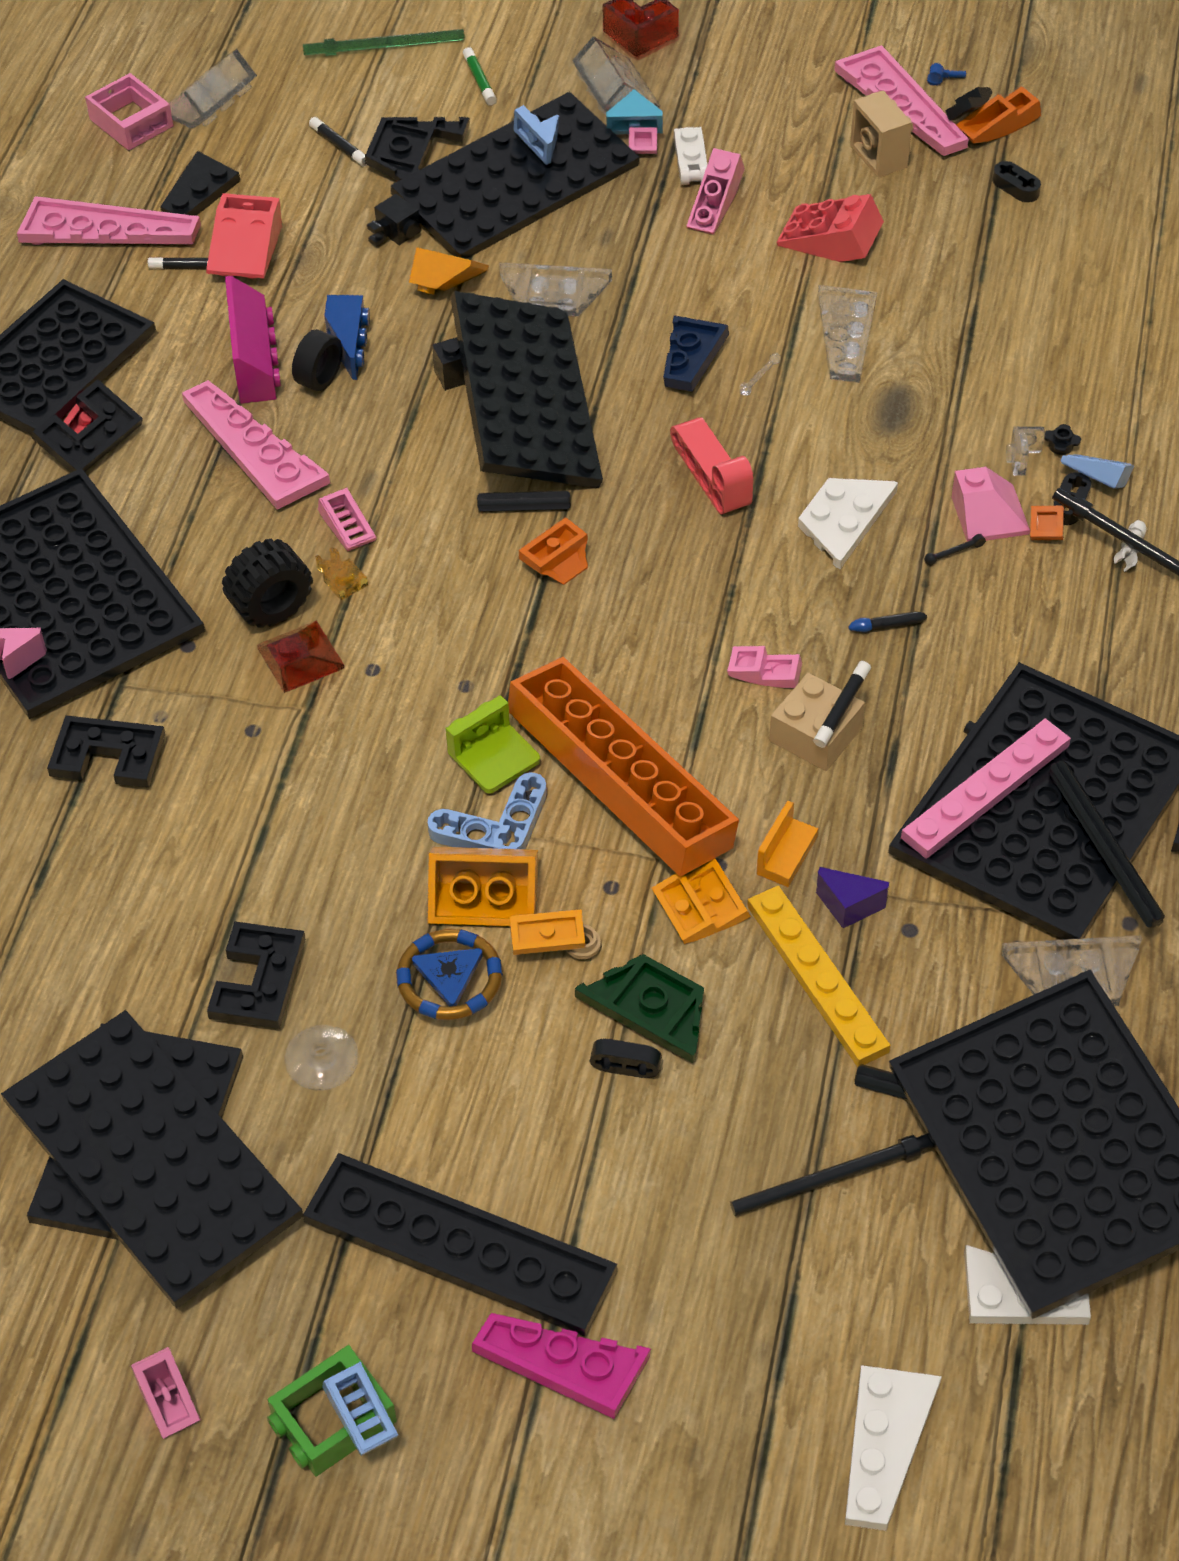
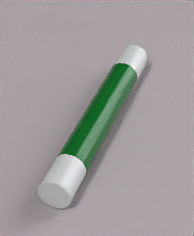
(479, 76)

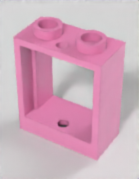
(137, 128)

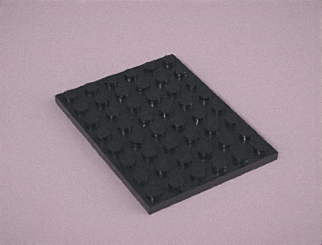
(87, 587)
(1030, 845)
(1054, 1139)

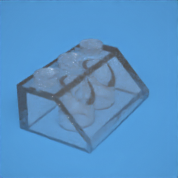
(609, 75)
(212, 91)

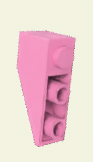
(716, 191)

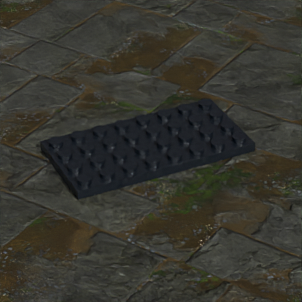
(504, 186)
(525, 390)
(152, 1158)

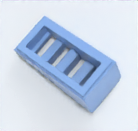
(1109, 472)
(344, 1379)

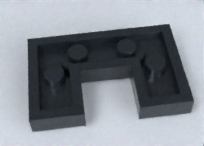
(111, 425)
(133, 743)
(265, 1000)

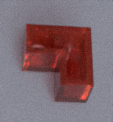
(638, 26)

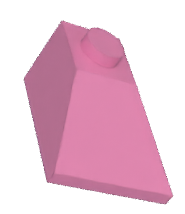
(987, 505)

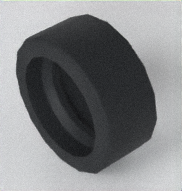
(317, 360)

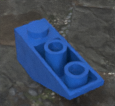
(346, 320)

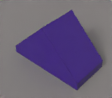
(851, 895)

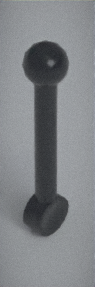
(977, 541)

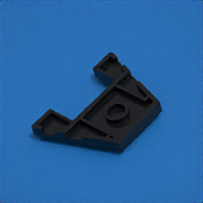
(403, 143)

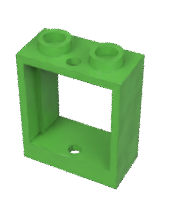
(339, 1444)

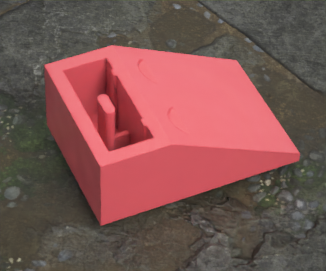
(833, 228)
(244, 235)

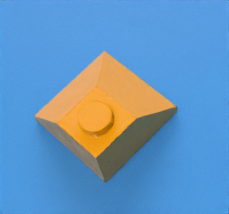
(442, 271)

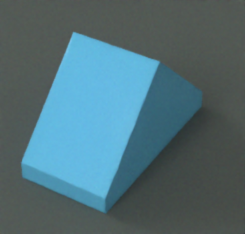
(634, 111)

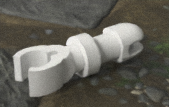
(1127, 552)

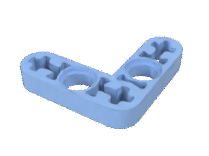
(496, 832)

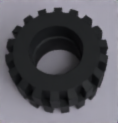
(267, 583)

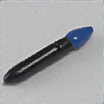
(884, 622)

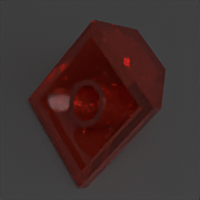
(300, 656)

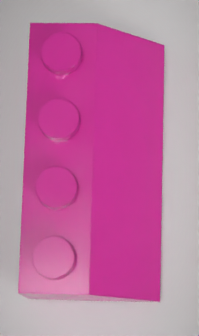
(252, 342)

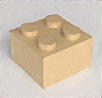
(881, 133)
(802, 715)

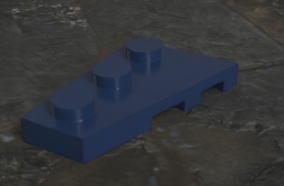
(692, 351)

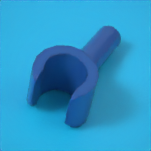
(937, 74)

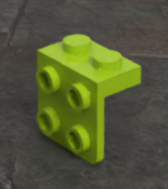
(489, 746)

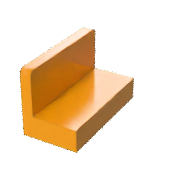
(785, 847)
(547, 932)

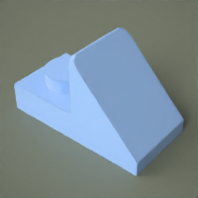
(537, 135)

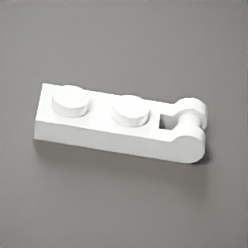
(690, 154)

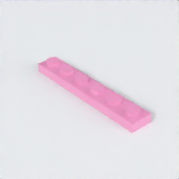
(985, 788)

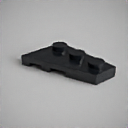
(199, 186)

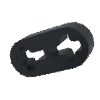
(1016, 181)
(1068, 484)
(625, 1058)

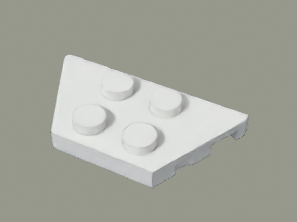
(844, 514)

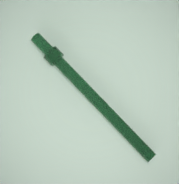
(331, 46)

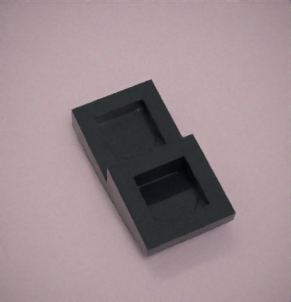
(969, 102)

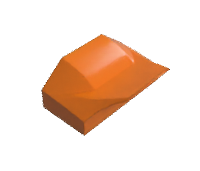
(557, 552)

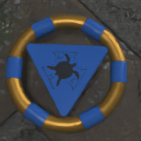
(449, 973)

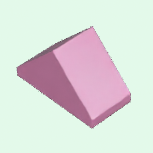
(165, 1392)

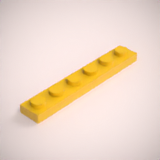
(818, 976)

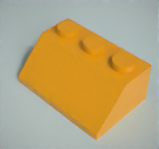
(481, 885)

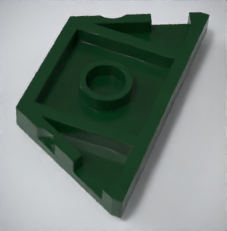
(651, 1003)

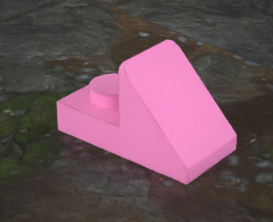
(20, 648)

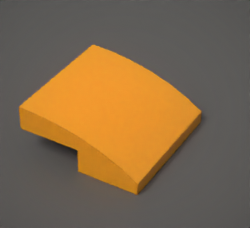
(701, 902)

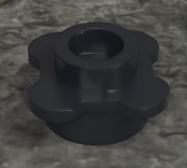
(1062, 439)

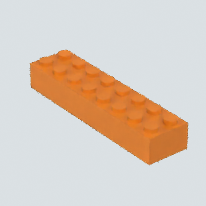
(622, 766)

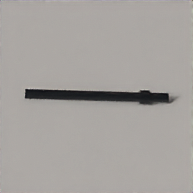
(1084, 510)
(907, 1148)

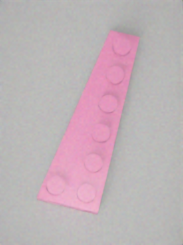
(879, 71)
(82, 222)
(264, 458)

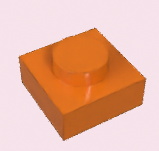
(1047, 523)

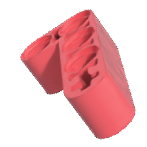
(723, 479)

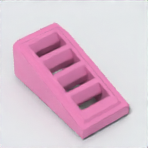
(339, 500)

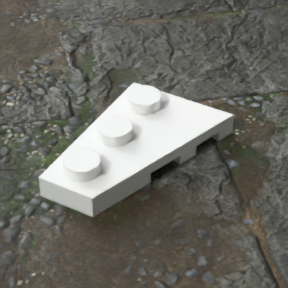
(996, 1301)

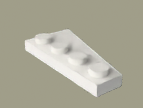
(886, 1434)

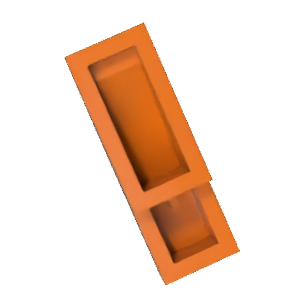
(1001, 116)

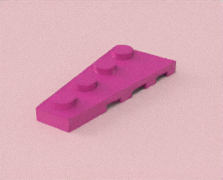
(574, 1366)

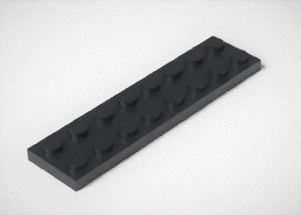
(461, 1244)

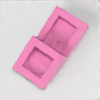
(643, 140)
(756, 667)

